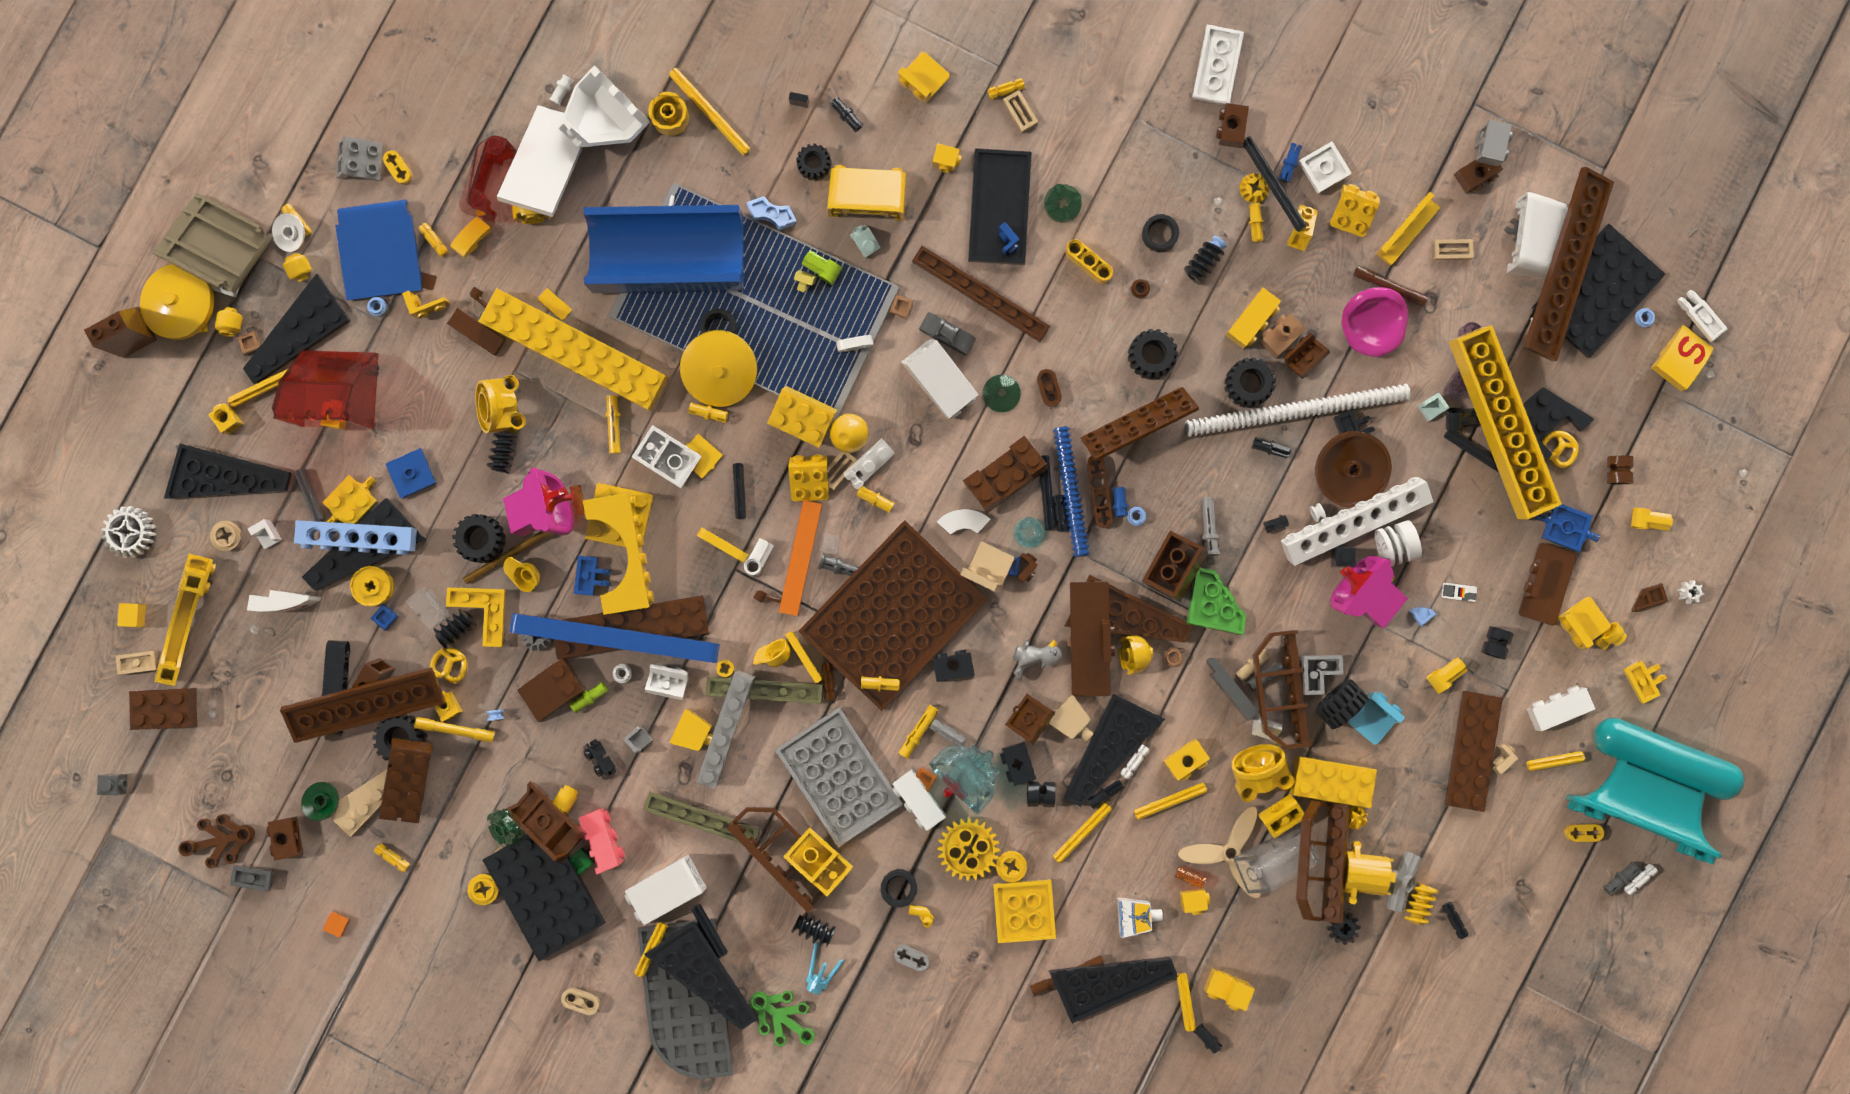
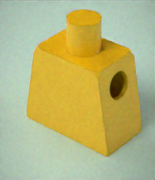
(692, 731)

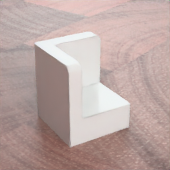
(265, 533)

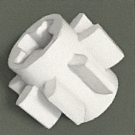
(1695, 589)

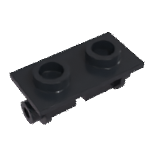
(594, 753)

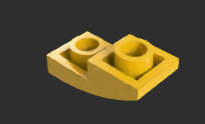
(469, 237)

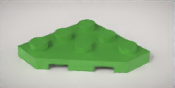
(1213, 605)

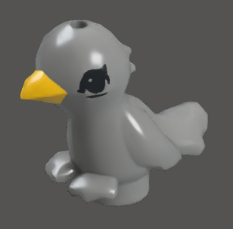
(1029, 656)

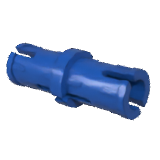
(1290, 163)

